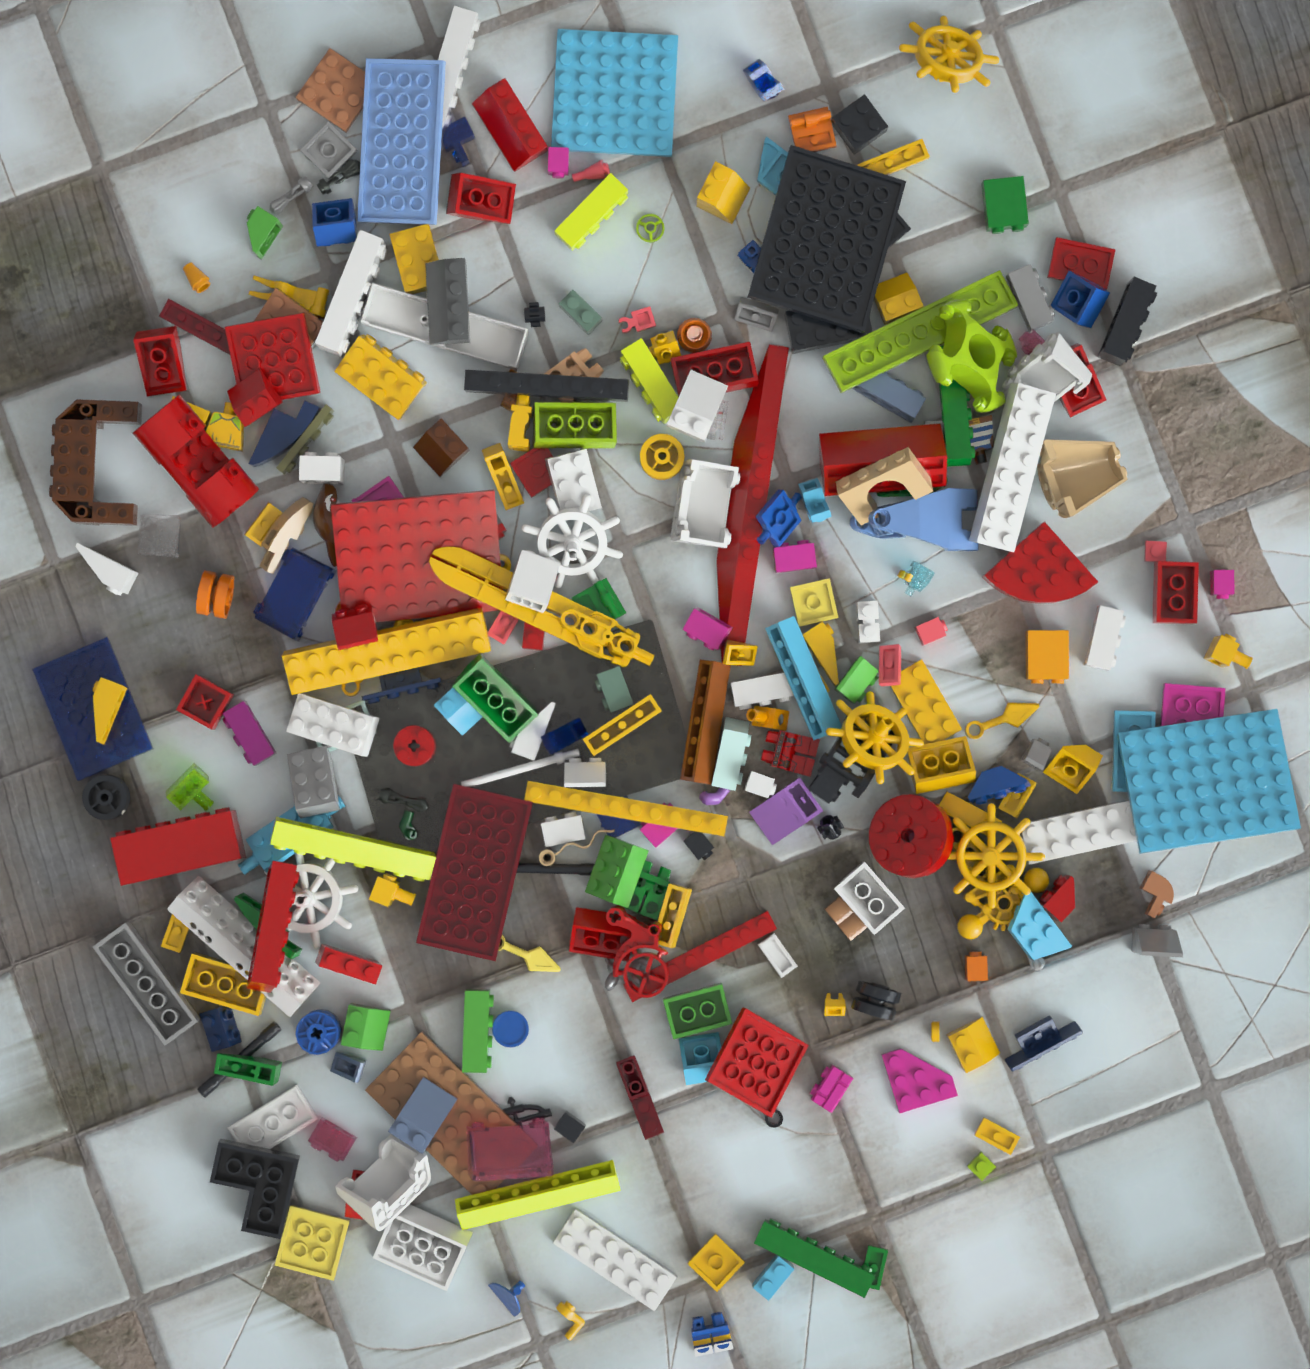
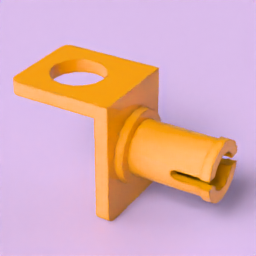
(767, 717)

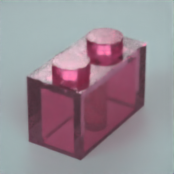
(332, 1140)

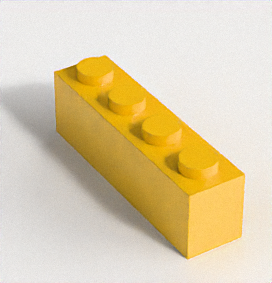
(622, 725)

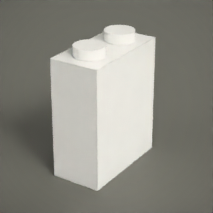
(532, 581)

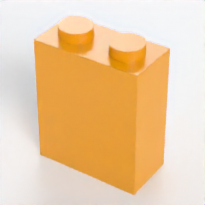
(1047, 656)

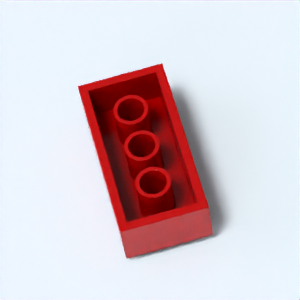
(729, 365)

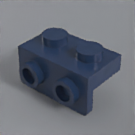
(220, 1028)

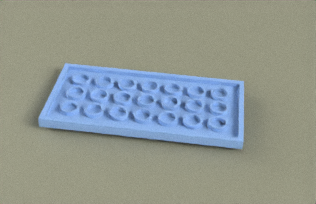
(401, 141)

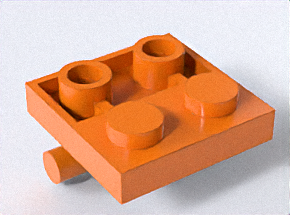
(813, 129)

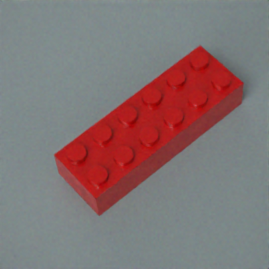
(271, 927)

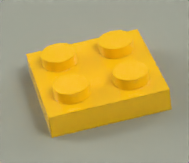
(716, 1262)

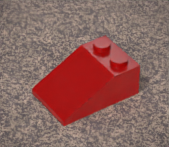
(480, 198)
(160, 360)

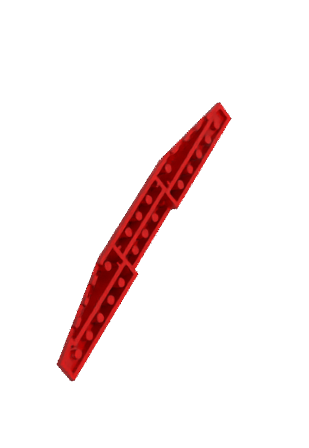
(754, 456)

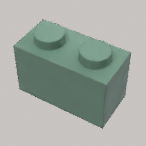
(580, 312)
(614, 689)

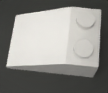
(697, 406)
(111, 573)

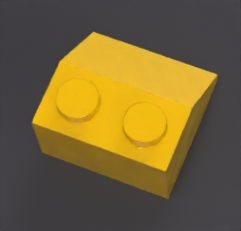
(897, 298)
(973, 1044)

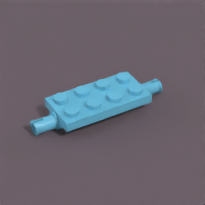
(265, 853)

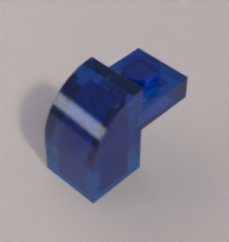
(762, 80)
(455, 136)
(564, 736)

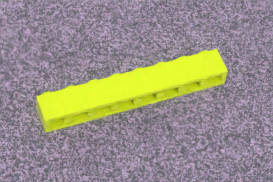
(352, 848)
(537, 1194)

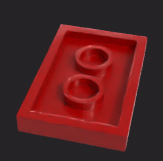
(1083, 259)

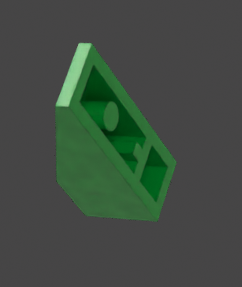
(248, 1068)

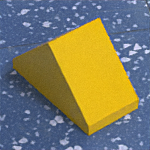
(739, 653)

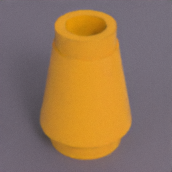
(196, 278)

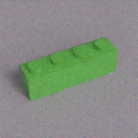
(476, 1031)

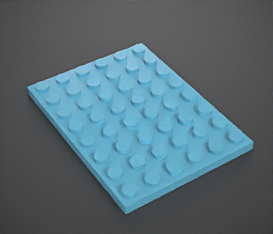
(1208, 781)

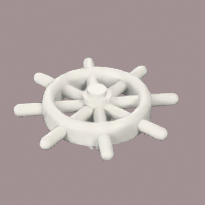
(573, 540)
(308, 898)

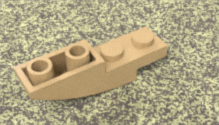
(287, 526)

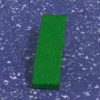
(251, 911)

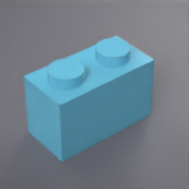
(773, 1276)

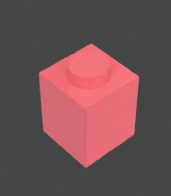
(931, 630)

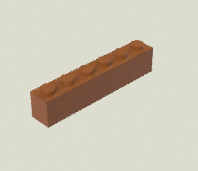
(705, 722)

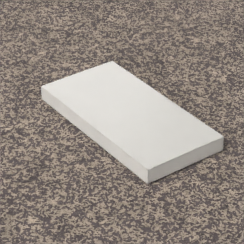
(275, 1120)

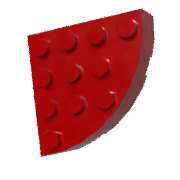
(1040, 570)

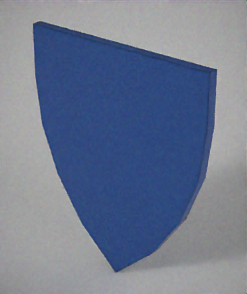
(508, 1297)

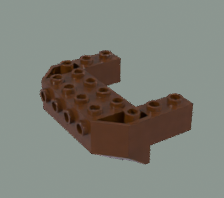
(75, 461)

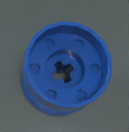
(322, 1020)

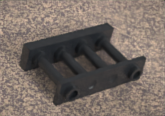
(860, 782)

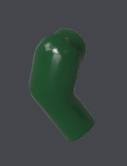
(406, 827)

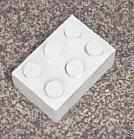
(572, 479)

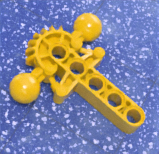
(971, 925)

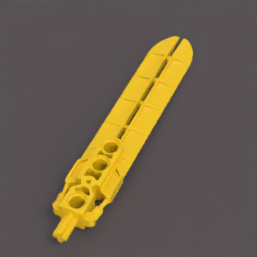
(560, 605)

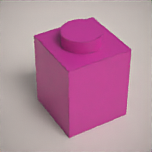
(558, 162)
(1222, 583)

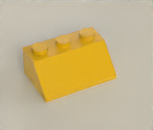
(941, 765)

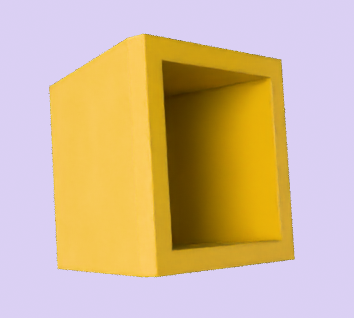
(722, 193)

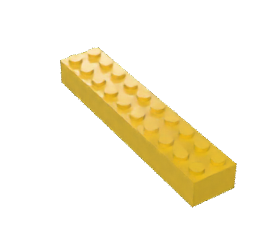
(395, 651)

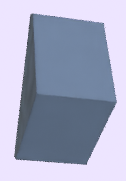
(348, 1067)

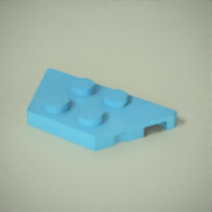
(771, 165)
(1036, 930)

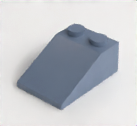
(422, 1115)

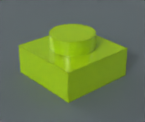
(981, 1166)

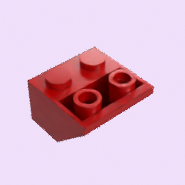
(1061, 898)

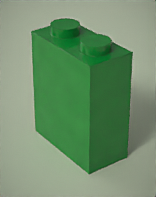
(1005, 204)

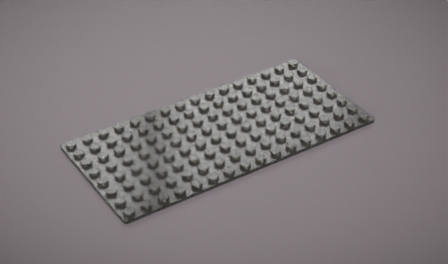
(557, 675)

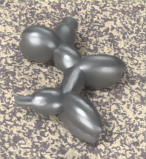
(611, 981)

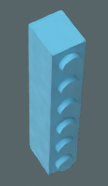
(803, 677)

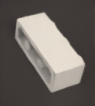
(1104, 638)
(761, 691)

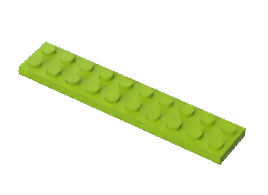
(914, 333)

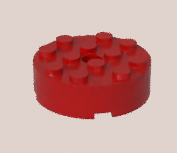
(891, 831)

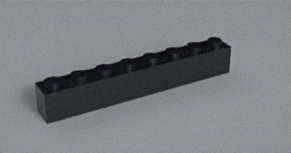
(546, 385)

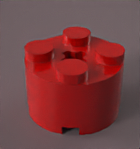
(406, 737)

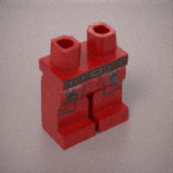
(784, 752)

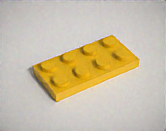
(925, 704)

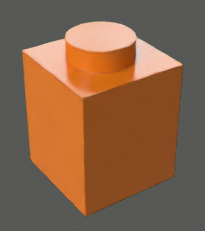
(976, 967)

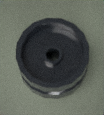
(877, 996)

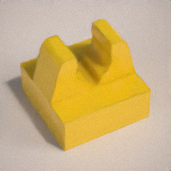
(834, 1007)

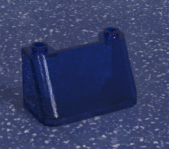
(294, 593)

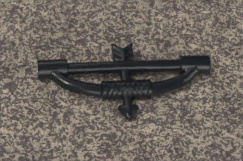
(513, 1110)

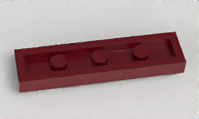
(195, 325)

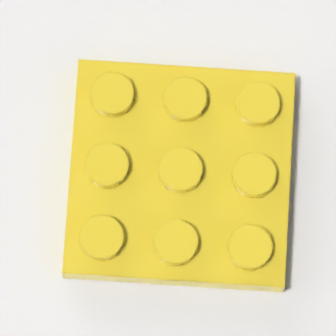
(312, 1242)

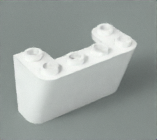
(1050, 368)

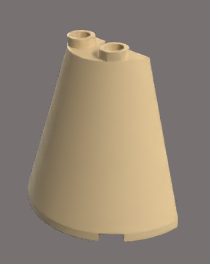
(1078, 473)

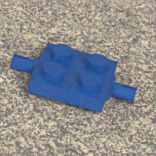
(778, 518)

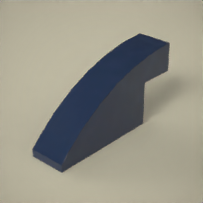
(282, 433)

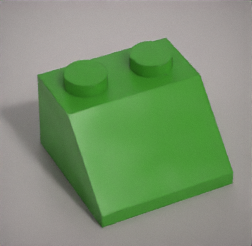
(262, 230)
(856, 680)
(365, 1027)

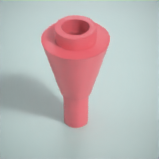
(596, 171)

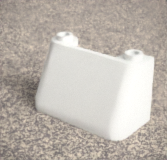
(703, 503)
(387, 1184)

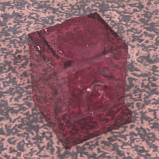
(1030, 341)

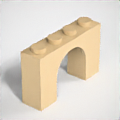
(897, 467)

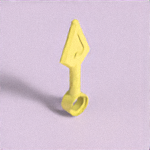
(535, 959)

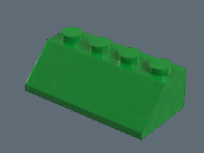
(495, 698)

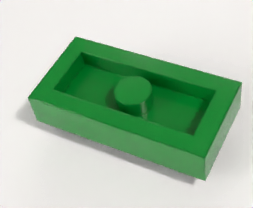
(876, 1259)

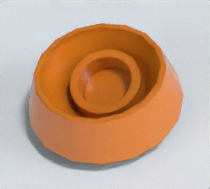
(694, 335)

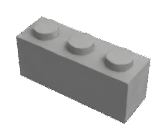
(1030, 297)

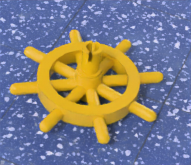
(949, 54)
(874, 737)
(992, 855)

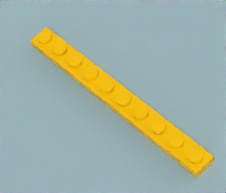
(626, 808)

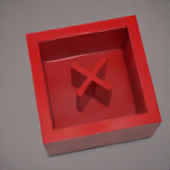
(205, 702)

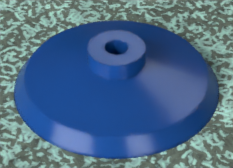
(510, 1029)

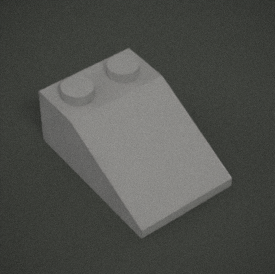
(1156, 941)

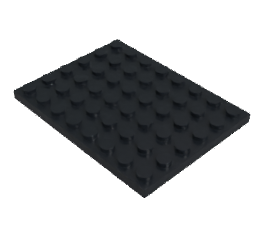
(826, 239)

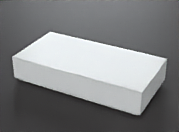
(777, 955)

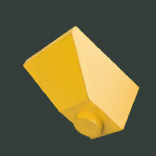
(1073, 766)

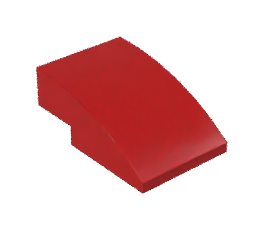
(1089, 395)

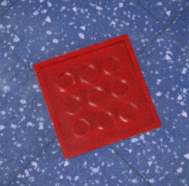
(279, 349)
(756, 1062)

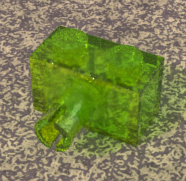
(189, 788)

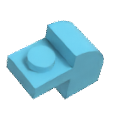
(814, 500)

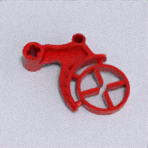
(642, 937)

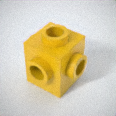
(664, 347)

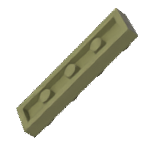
(301, 445)

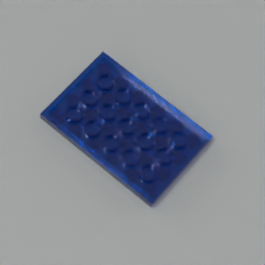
(69, 694)

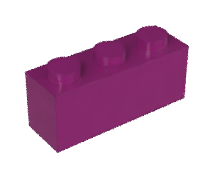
(248, 733)

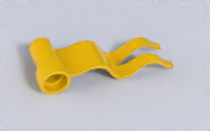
(309, 299)

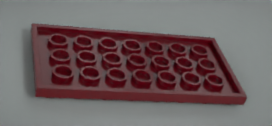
(474, 872)

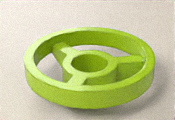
(650, 232)

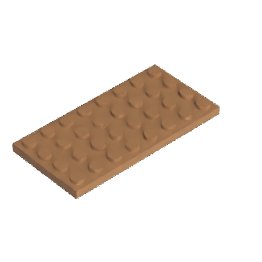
(449, 1144)

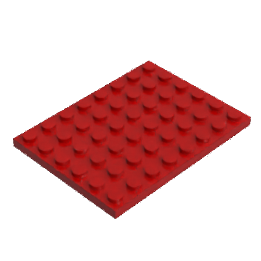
(388, 546)

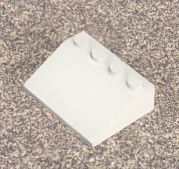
(423, 1246)

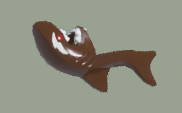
(323, 518)

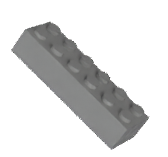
(146, 983)

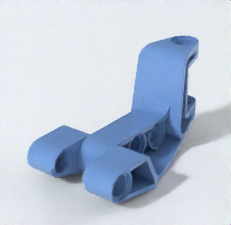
(930, 518)

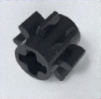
(534, 314)
(830, 827)

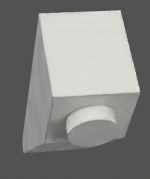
(529, 739)

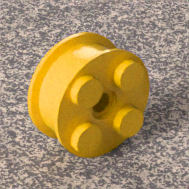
(658, 445)

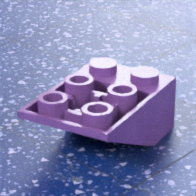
(786, 811)

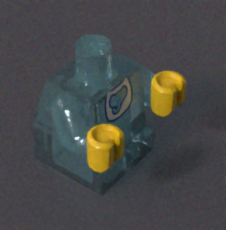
(917, 578)

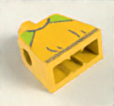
(226, 429)

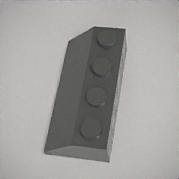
(447, 301)

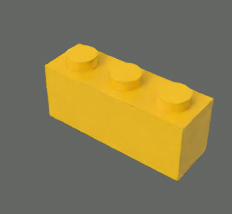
(672, 914)

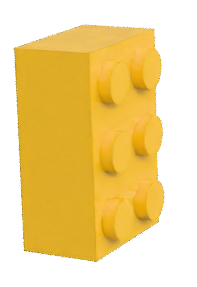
(412, 250)

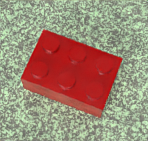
(1175, 592)

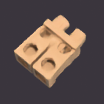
(575, 366)

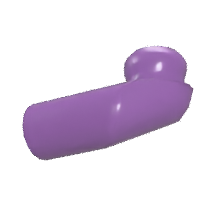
(713, 798)

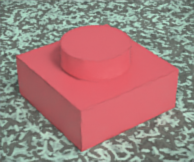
(1155, 551)

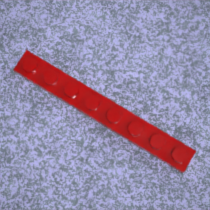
(708, 952)

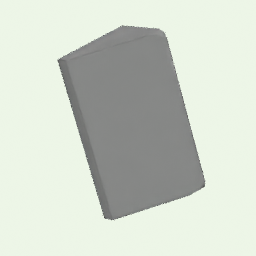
(756, 314)

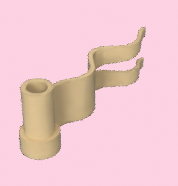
(548, 863)

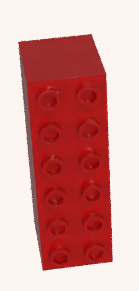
(852, 450)
(177, 846)

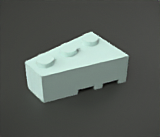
(731, 754)

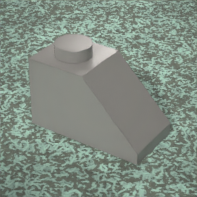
(1037, 754)

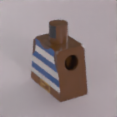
(982, 437)

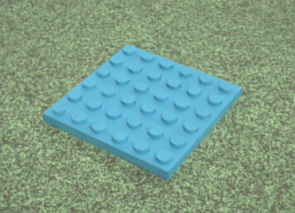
(614, 92)

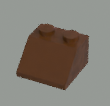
(440, 447)

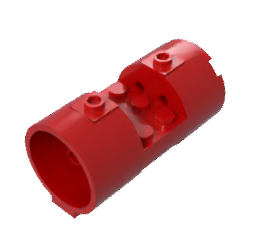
(195, 462)

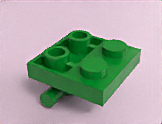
(602, 599)

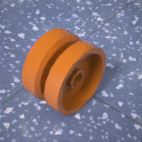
(215, 594)

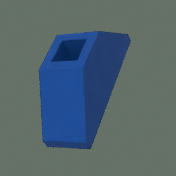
(996, 783)

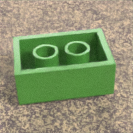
(616, 871)
(697, 1011)

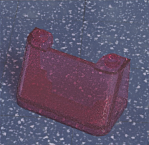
(509, 1151)

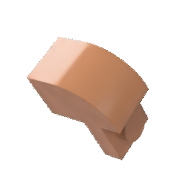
(1161, 891)

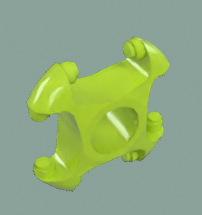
(954, 361)

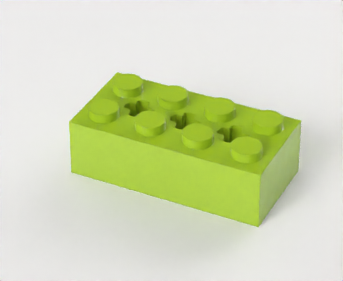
(580, 413)

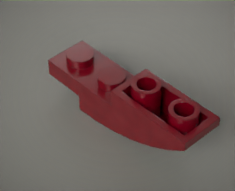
(640, 1097)

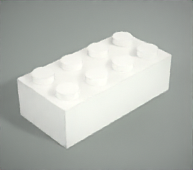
(333, 724)

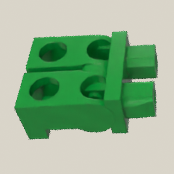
(652, 886)

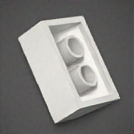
(869, 897)

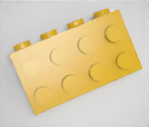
(380, 375)

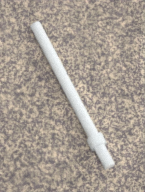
(558, 757)

